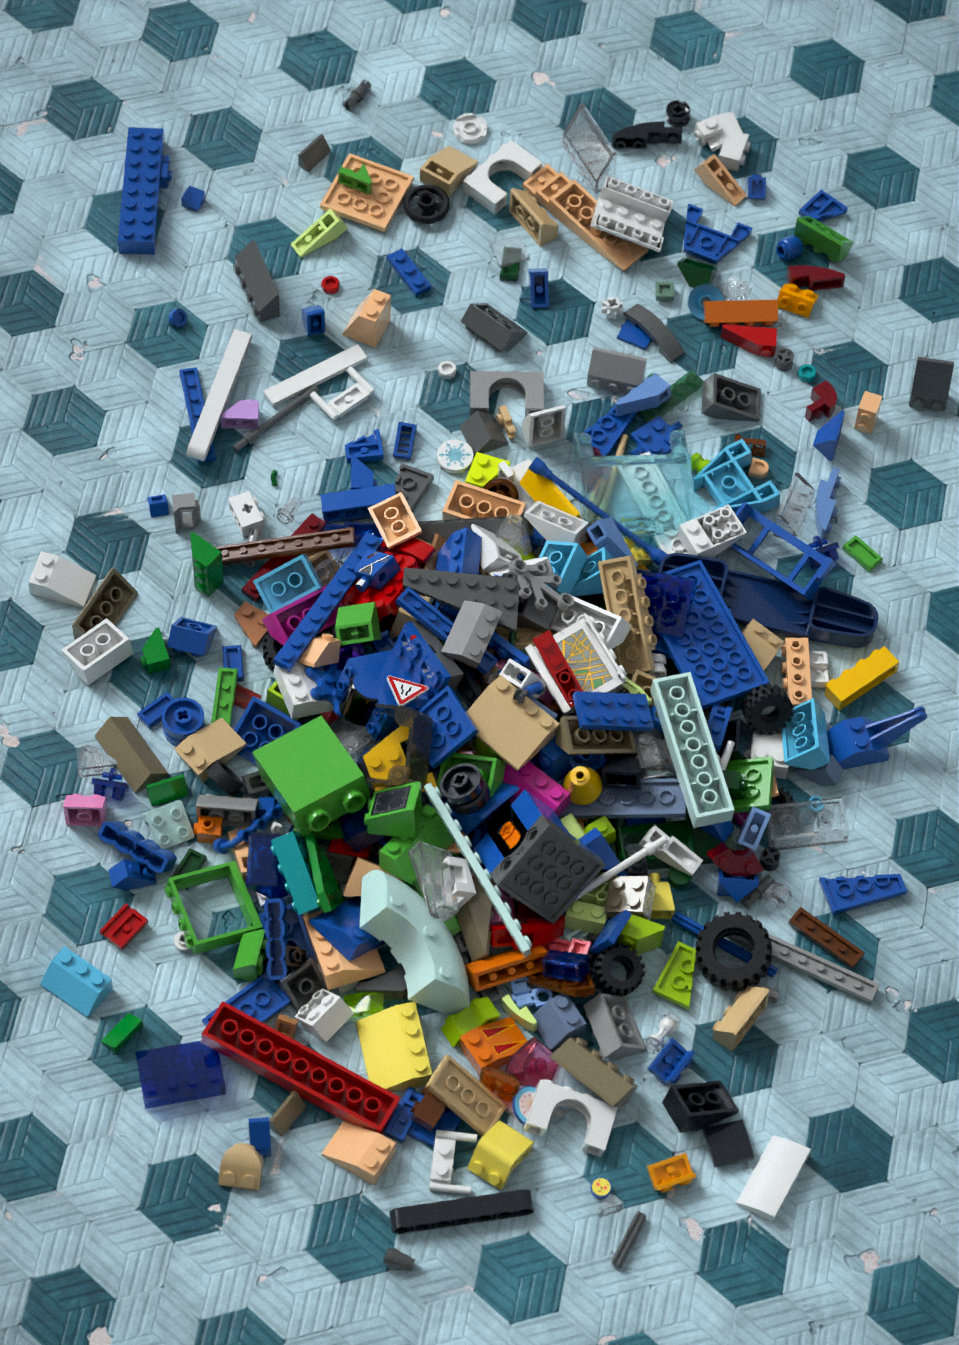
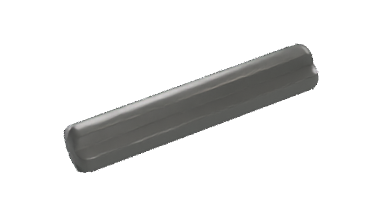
(628, 1239)

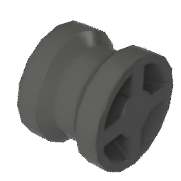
(781, 356)

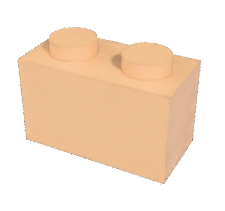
(868, 412)

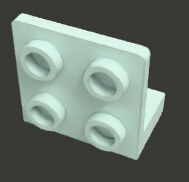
(169, 824)

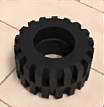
(631, 963)

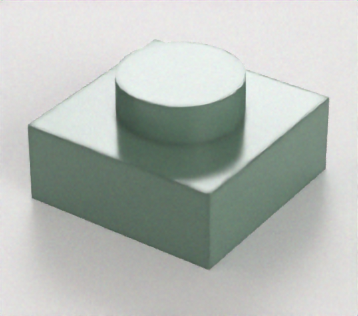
(664, 291)

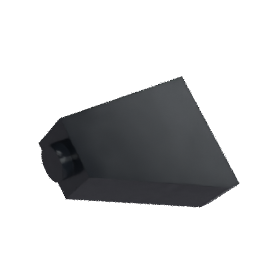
(622, 772)

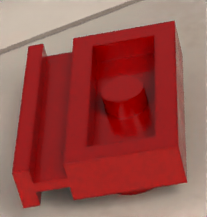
(123, 926)

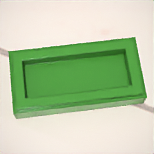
(862, 553)

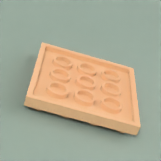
(372, 210)

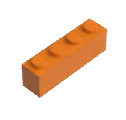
(741, 312)
(504, 968)

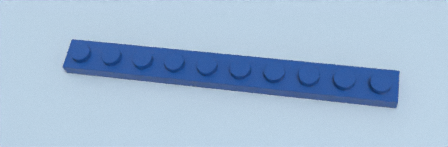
(324, 605)

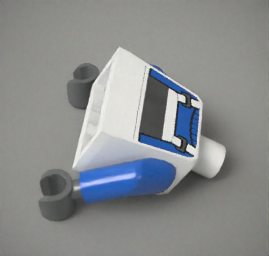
(527, 682)

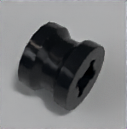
(772, 854)

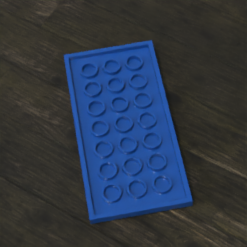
(713, 645)

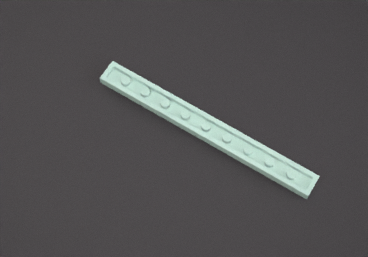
(482, 876)

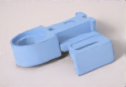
(524, 997)

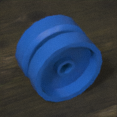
(181, 719)

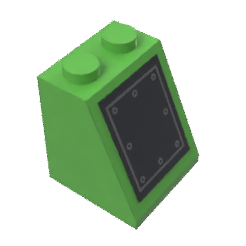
(395, 811)

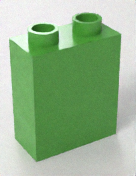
(312, 776)

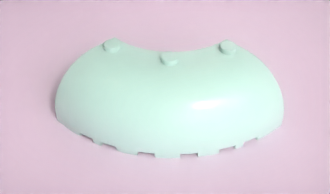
(417, 940)

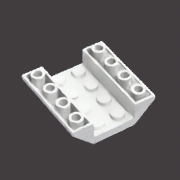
(631, 213)

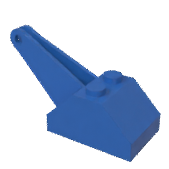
(865, 741)

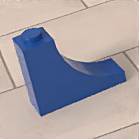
(597, 842)

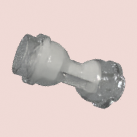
(668, 1025)

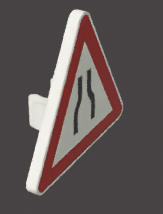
(404, 690)

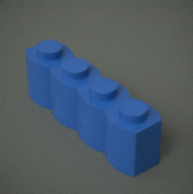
(137, 846)
(276, 932)

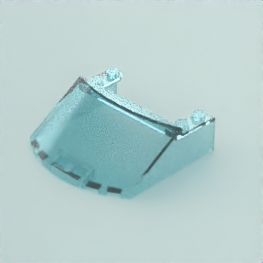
(636, 490)

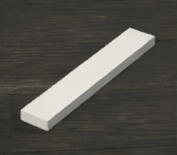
(315, 375)

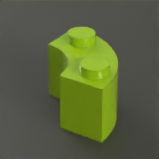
(478, 1013)

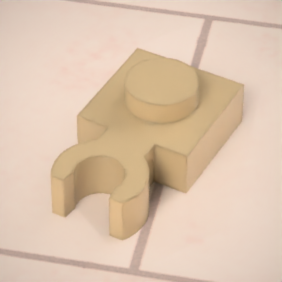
(505, 420)

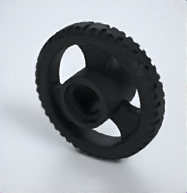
(427, 204)

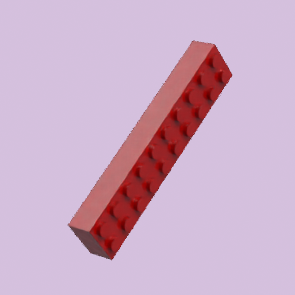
(299, 1069)

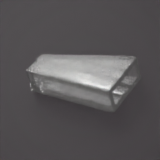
(435, 879)

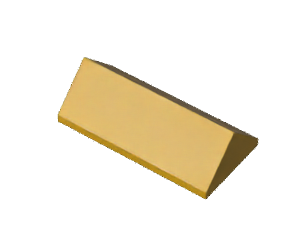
(547, 492)

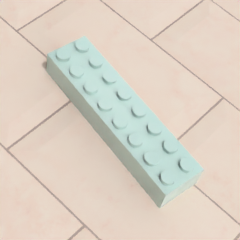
(692, 750)

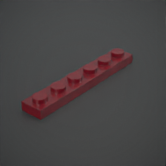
(310, 525)

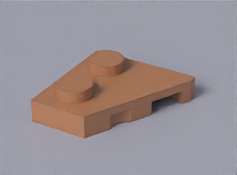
(251, 622)

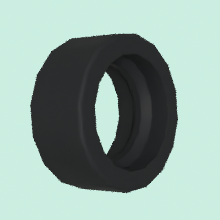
(225, 778)

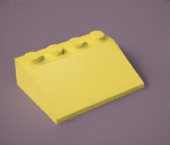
(394, 1048)

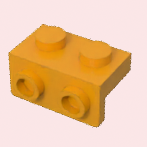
(796, 300)
(671, 1172)

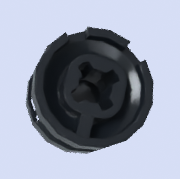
(677, 113)

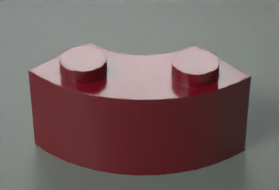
(735, 861)

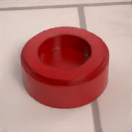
(330, 285)

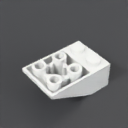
(711, 532)
(494, 551)

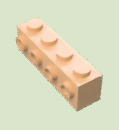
(796, 670)

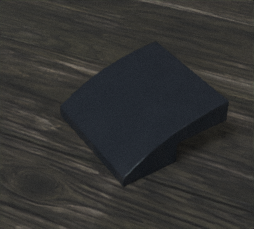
(728, 1143)

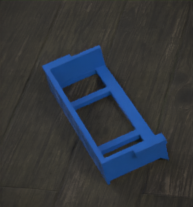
(826, 563)

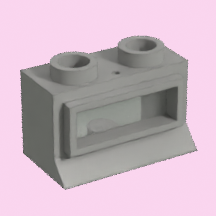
(185, 511)

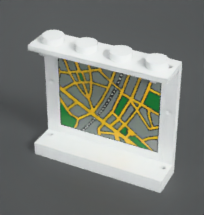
(588, 659)

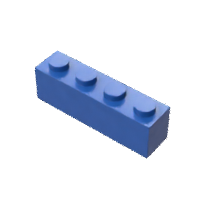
(354, 503)

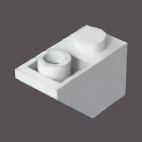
(733, 152)

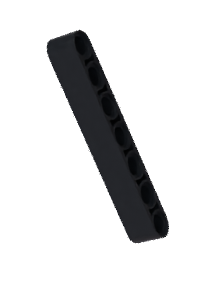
(461, 1211)

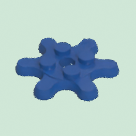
(326, 685)

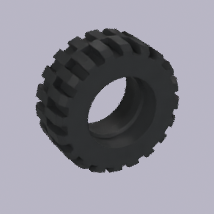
(733, 925)

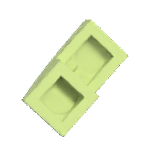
(522, 1016)

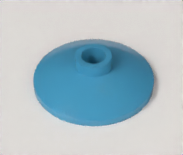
(701, 292)

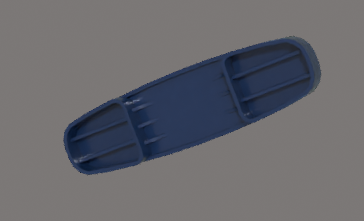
(826, 618)

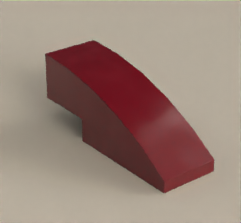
(815, 277)

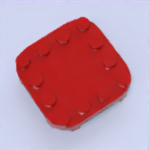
(387, 595)

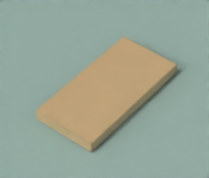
(465, 1095)

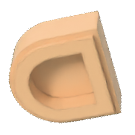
(758, 468)

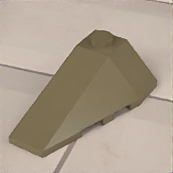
(475, 920)

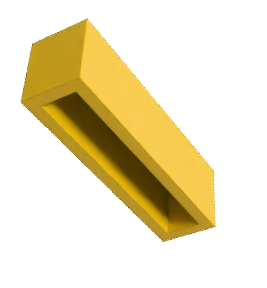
(861, 678)

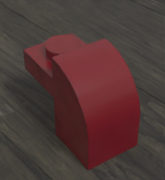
(824, 401)

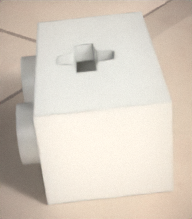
(245, 513)

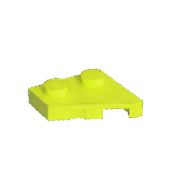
(483, 469)

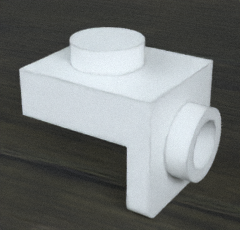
(707, 129)

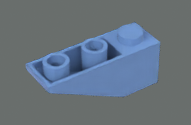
(645, 396)
(606, 534)

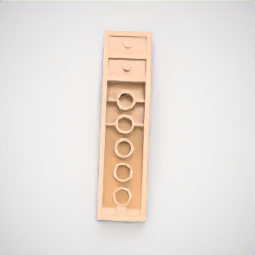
(575, 209)

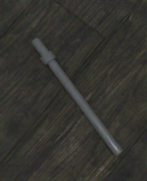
(249, 438)

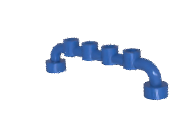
(223, 846)

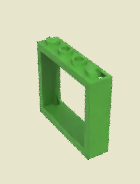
(226, 870)

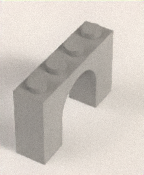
(528, 384)

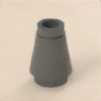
(398, 1260)

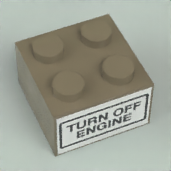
(630, 894)

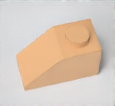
(321, 651)

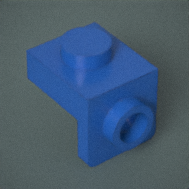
(384, 644)

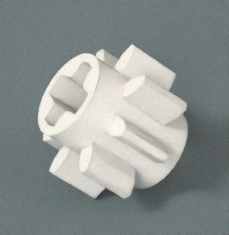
(612, 308)

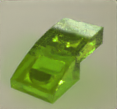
(365, 1003)

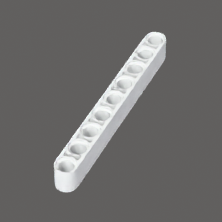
(219, 395)

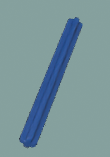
(723, 944)

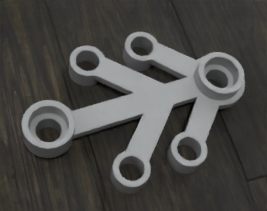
(521, 571)

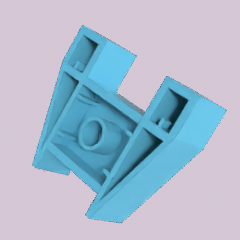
(730, 485)

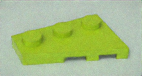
(677, 976)

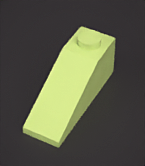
(320, 233)

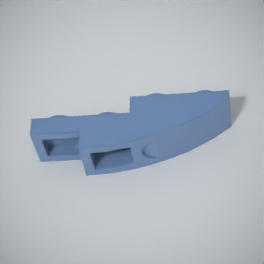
(825, 503)

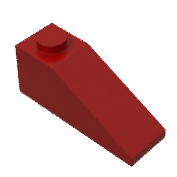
(756, 340)

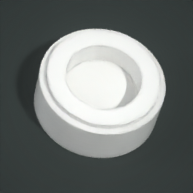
(447, 370)

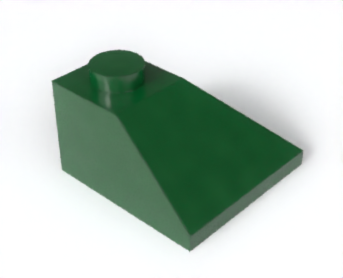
(696, 272)

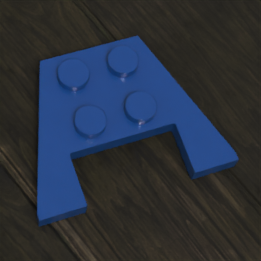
(709, 243)

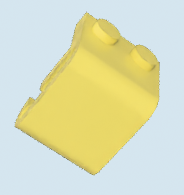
(499, 1154)

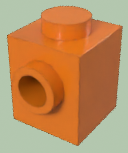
(208, 829)

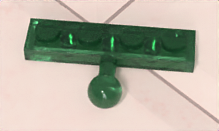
(679, 391)

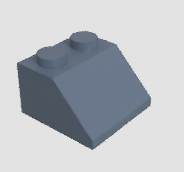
(559, 1021)

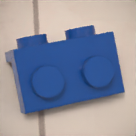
(670, 1062)

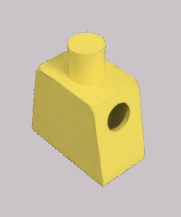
(663, 902)

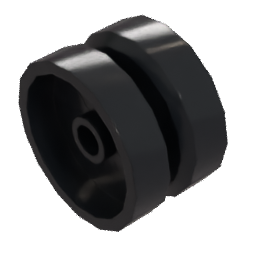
(465, 788)

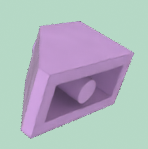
(241, 415)

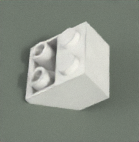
(324, 1014)

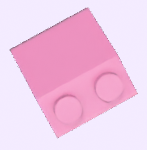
(85, 810)

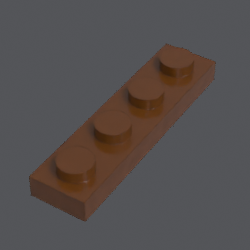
(826, 938)

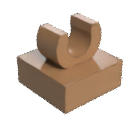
(286, 1025)

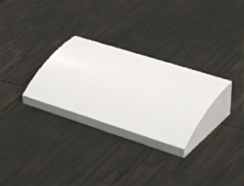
(773, 1177)

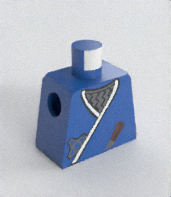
(375, 570)

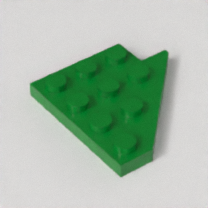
(323, 878)

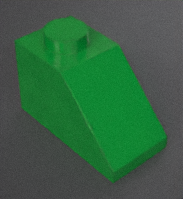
(155, 653)

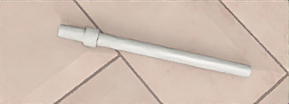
(648, 849)

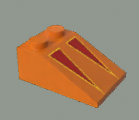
(492, 1043)

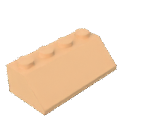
(475, 502)

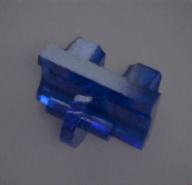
(828, 550)
(119, 788)

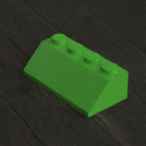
(394, 854)

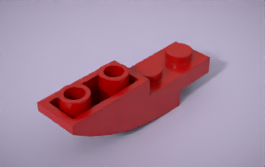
(557, 666)
(537, 930)

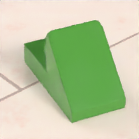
(359, 181)

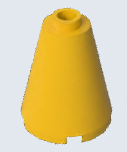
(583, 785)

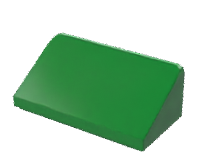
(167, 790)
(122, 1033)

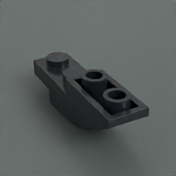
(649, 132)

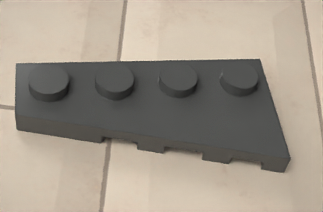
(412, 484)

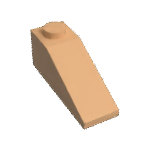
(720, 180)

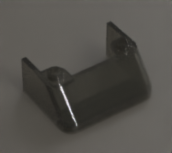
(418, 747)

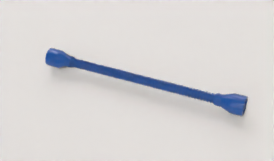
(540, 468)

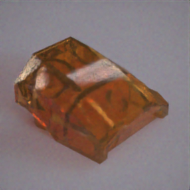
(500, 1080)

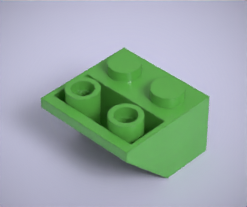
(357, 624)
(250, 956)

